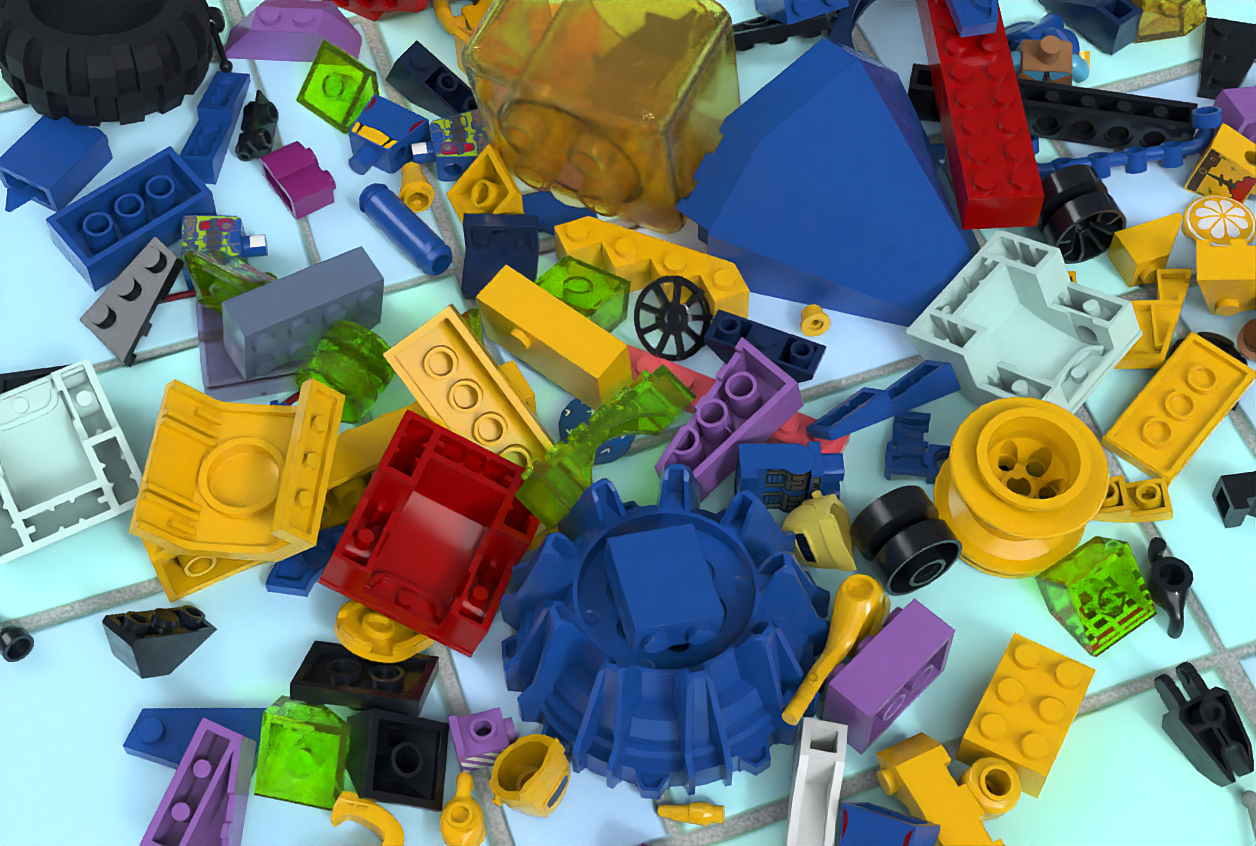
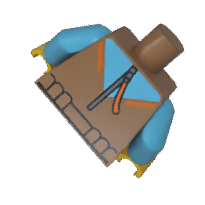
(1050, 61)

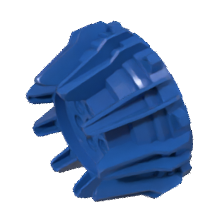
(666, 712)

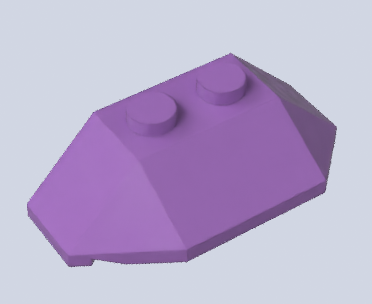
(291, 31)

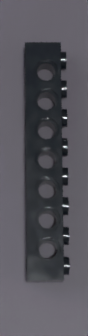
(1080, 113)

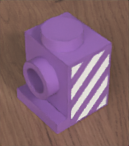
(481, 751)

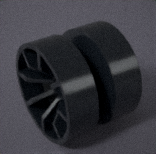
(1078, 213)
(905, 540)

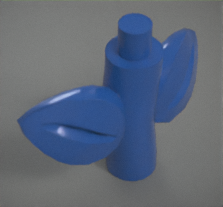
(1048, 25)

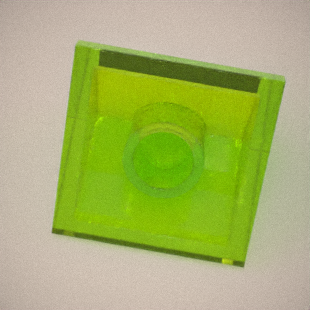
(337, 87)

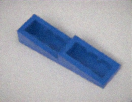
(216, 124)
(871, 405)

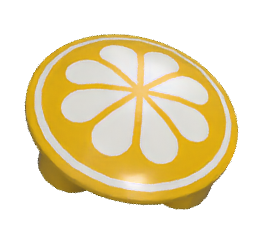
(1218, 220)

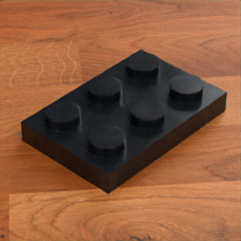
(342, 678)

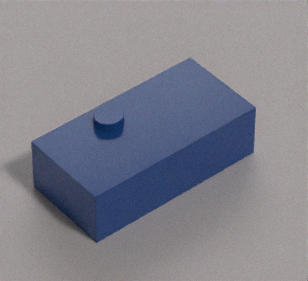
(121, 217)

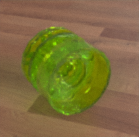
(352, 364)

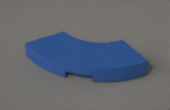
(551, 210)
(301, 571)

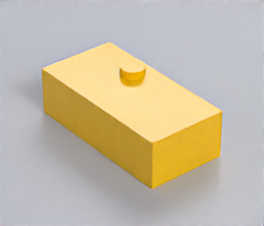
(554, 338)

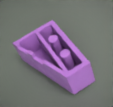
(207, 792)

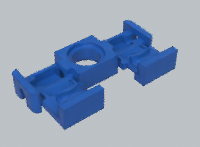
(910, 454)

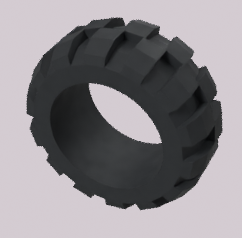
(136, 67)

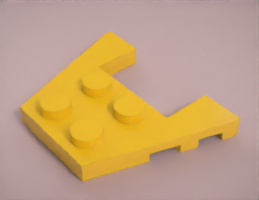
(1156, 319)

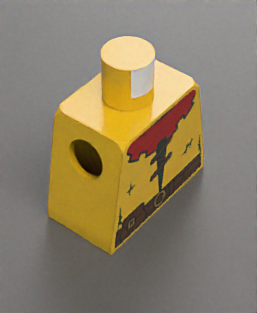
(1225, 167)

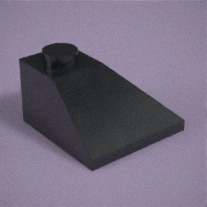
(398, 758)

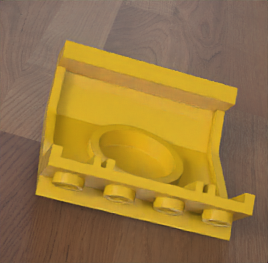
(237, 474)

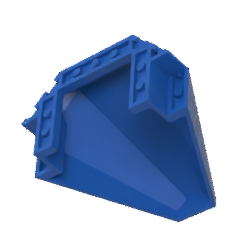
(832, 192)

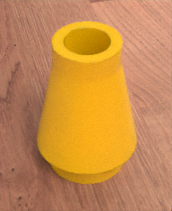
(415, 188)

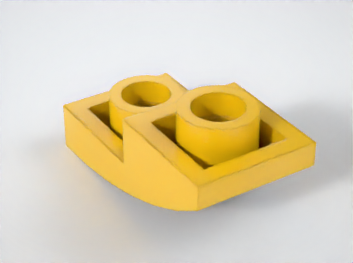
(1136, 501)

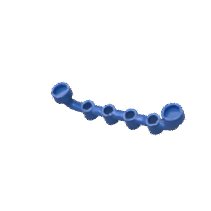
(1136, 157)

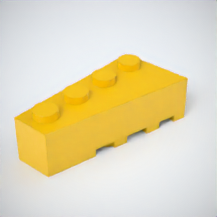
(1227, 276)

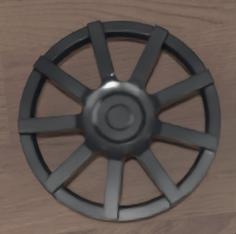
(673, 317)

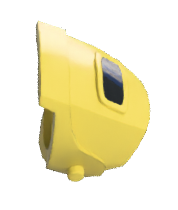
(822, 533)

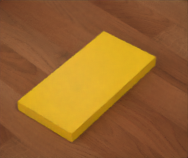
(1179, 408)

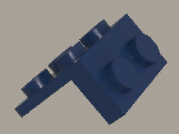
(498, 242)

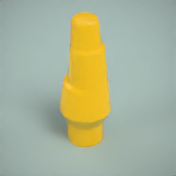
(696, 813)

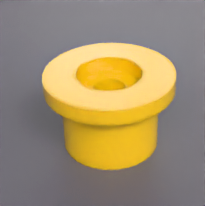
(814, 321)

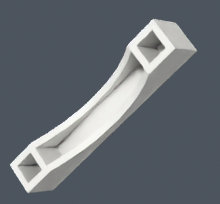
(816, 783)

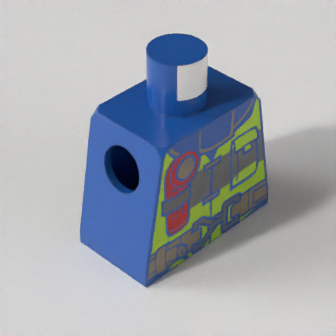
(454, 144)
(219, 233)

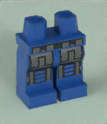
(787, 473)

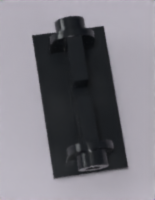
(259, 128)

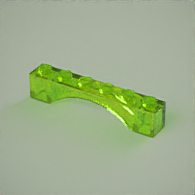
(647, 410)

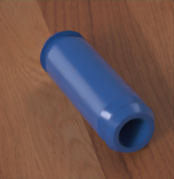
(405, 229)

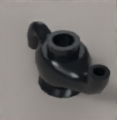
(1168, 584)

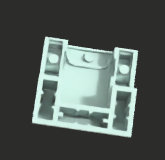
(1024, 327)
(60, 461)

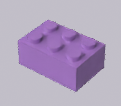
(887, 673)

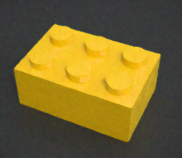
(1027, 711)

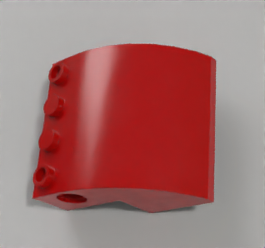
(434, 535)

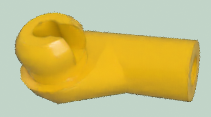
(444, 15)

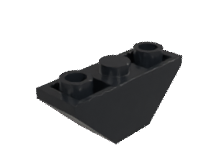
(157, 639)

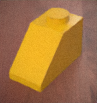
(1144, 248)

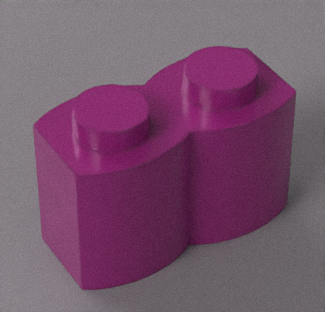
(298, 179)

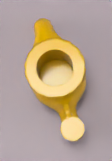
(462, 816)

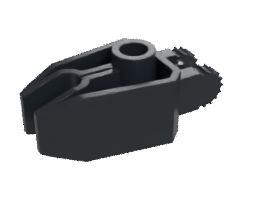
(1205, 726)

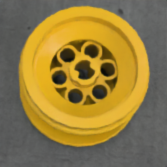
(1000, 512)

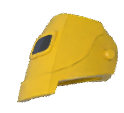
(531, 775)

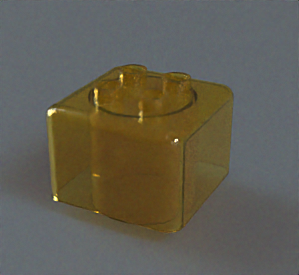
(606, 98)

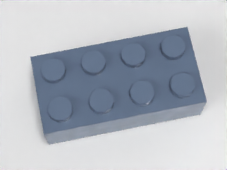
(293, 313)

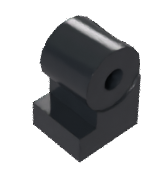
(1235, 497)

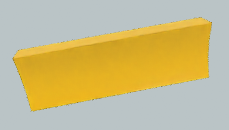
(469, 392)

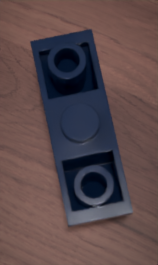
(789, 352)

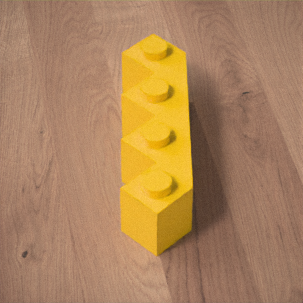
(646, 258)
(919, 778)

